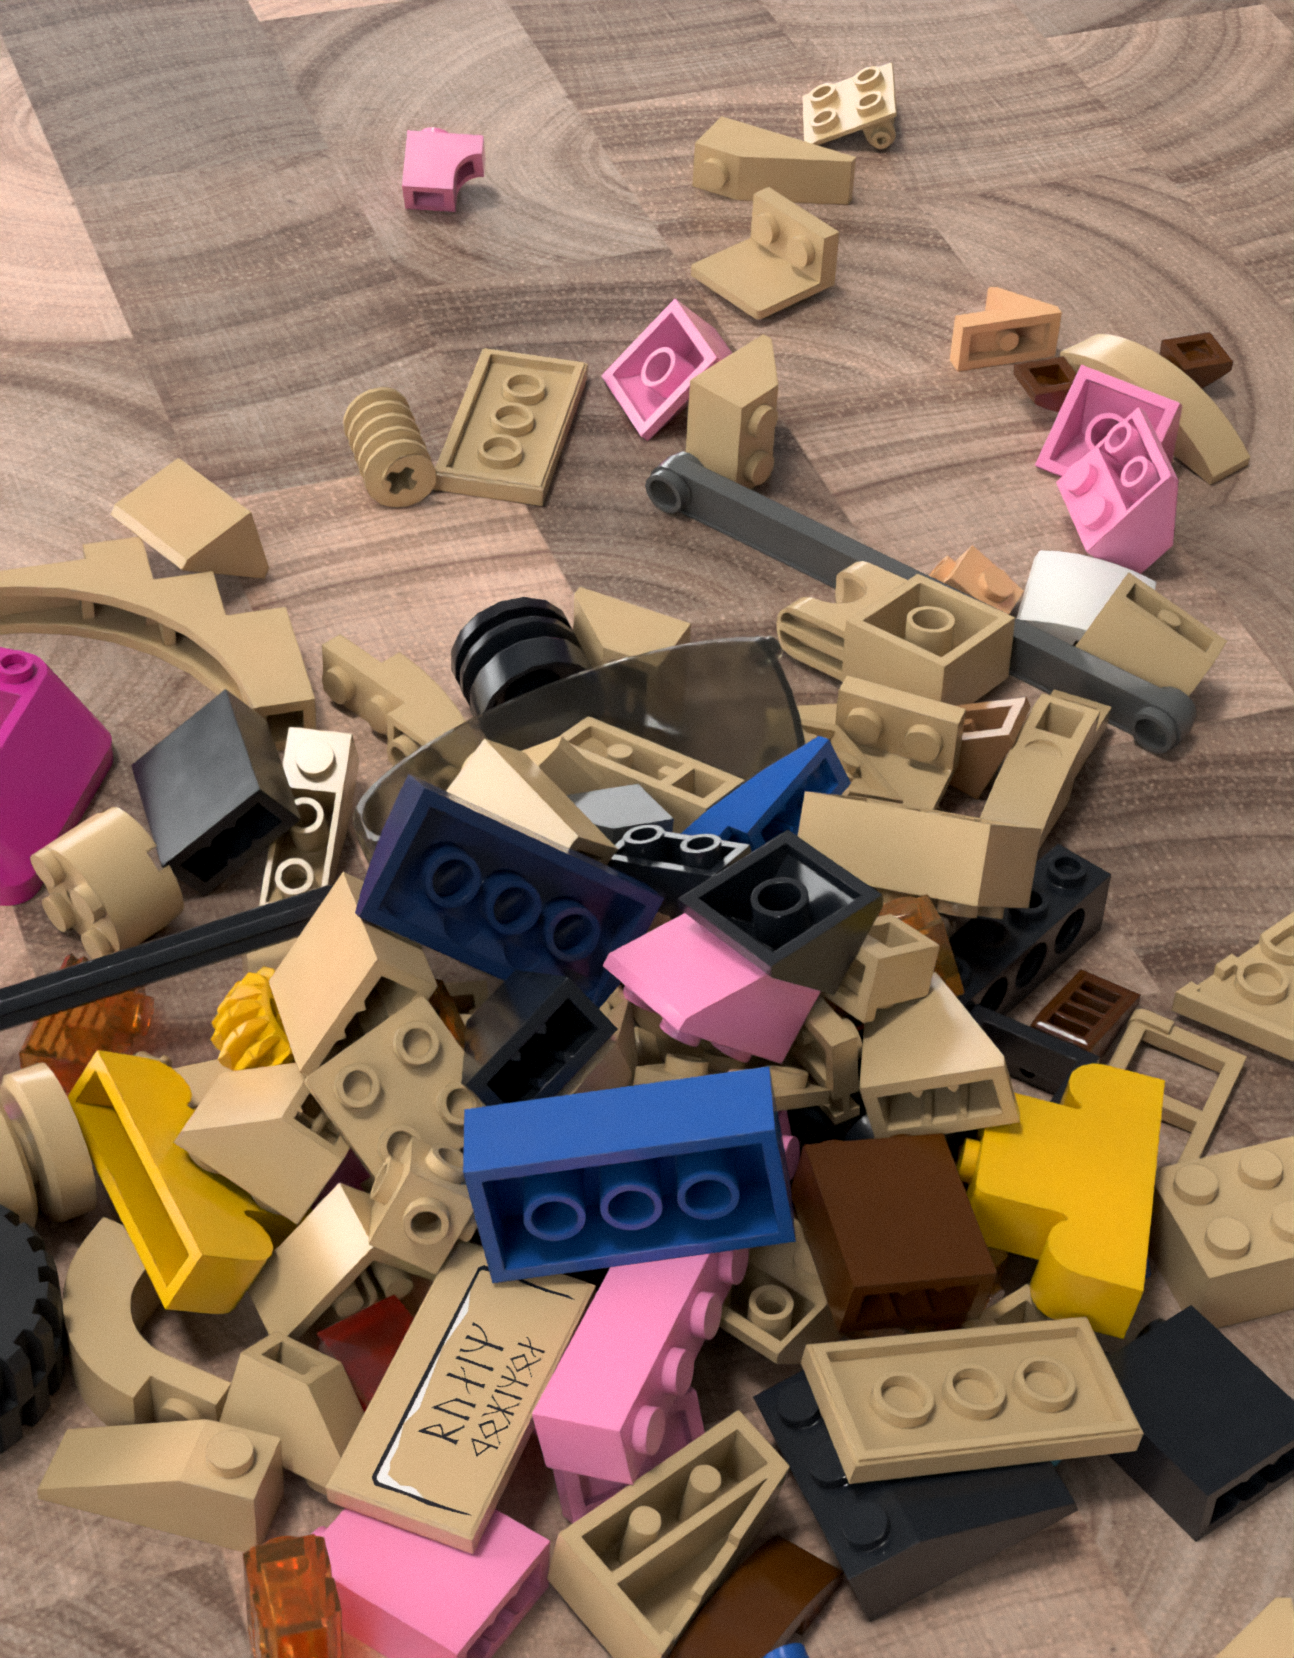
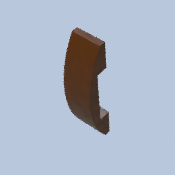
(1196, 355)
(761, 1604)

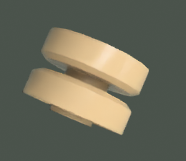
(42, 1149)

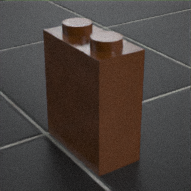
(892, 1232)

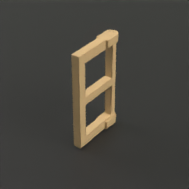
(1163, 1034)

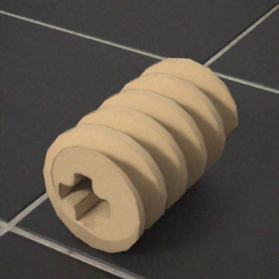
(389, 448)

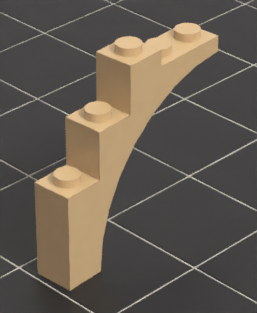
(172, 618)

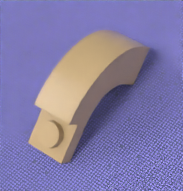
(111, 1363)

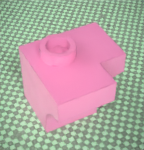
(439, 166)

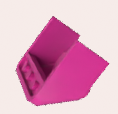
(49, 766)

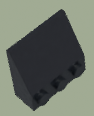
(911, 1530)

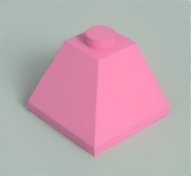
(657, 368)

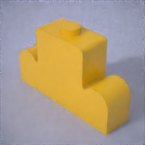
(1074, 1192)
(189, 1226)

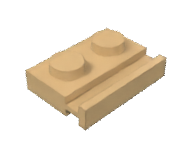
(830, 1054)

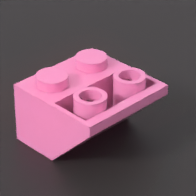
(1124, 496)
(710, 992)

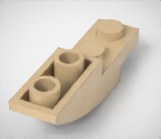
(389, 695)
(1045, 761)

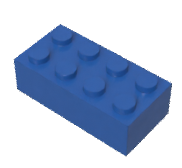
(628, 1175)

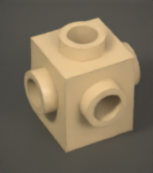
(421, 1205)

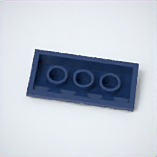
(499, 892)

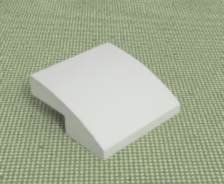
(1069, 592)

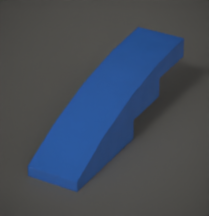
(774, 797)

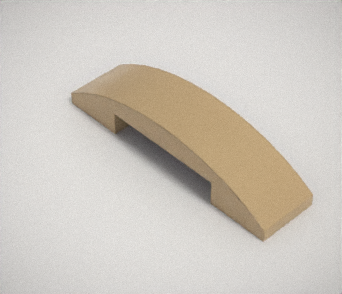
(1204, 435)

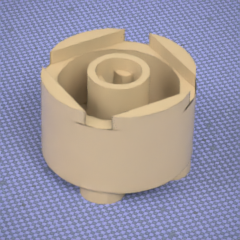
(107, 883)

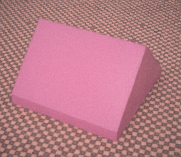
(1093, 408)

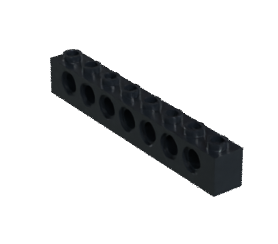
(1005, 957)

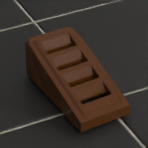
(1080, 1025)

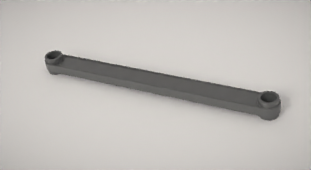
(682, 484)

